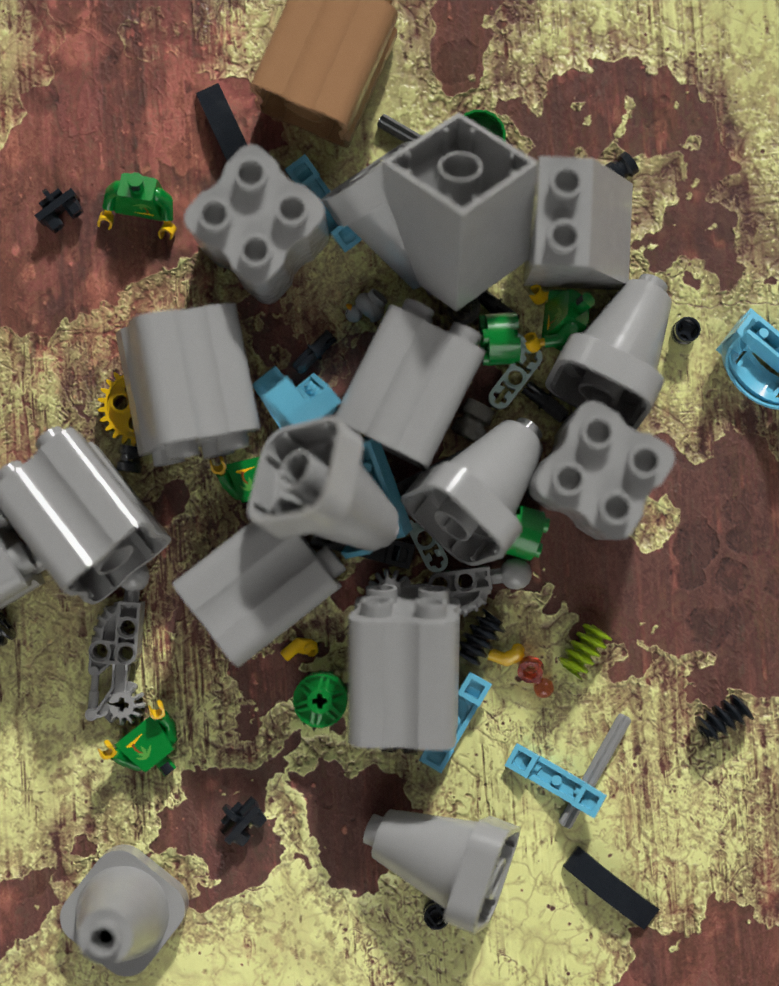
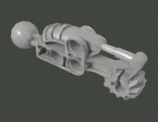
(514, 574)
(112, 634)

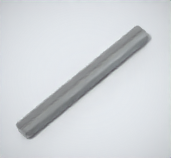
(598, 764)

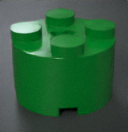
(500, 338)
(533, 526)

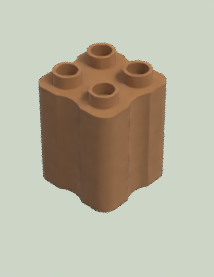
(325, 64)

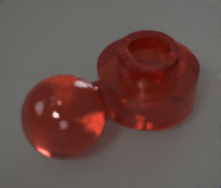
(542, 686)

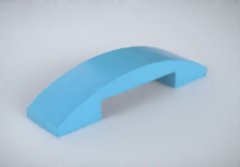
(305, 174)
(470, 698)
(556, 780)

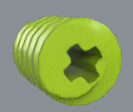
(584, 650)

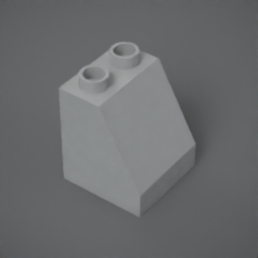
(461, 208)
(579, 226)

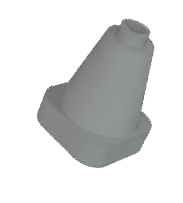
(366, 211)
(617, 353)
(316, 485)
(475, 496)
(447, 859)
(124, 910)

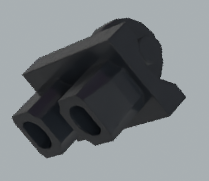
(54, 205)
(238, 818)

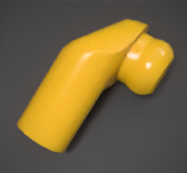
(302, 646)
(509, 657)

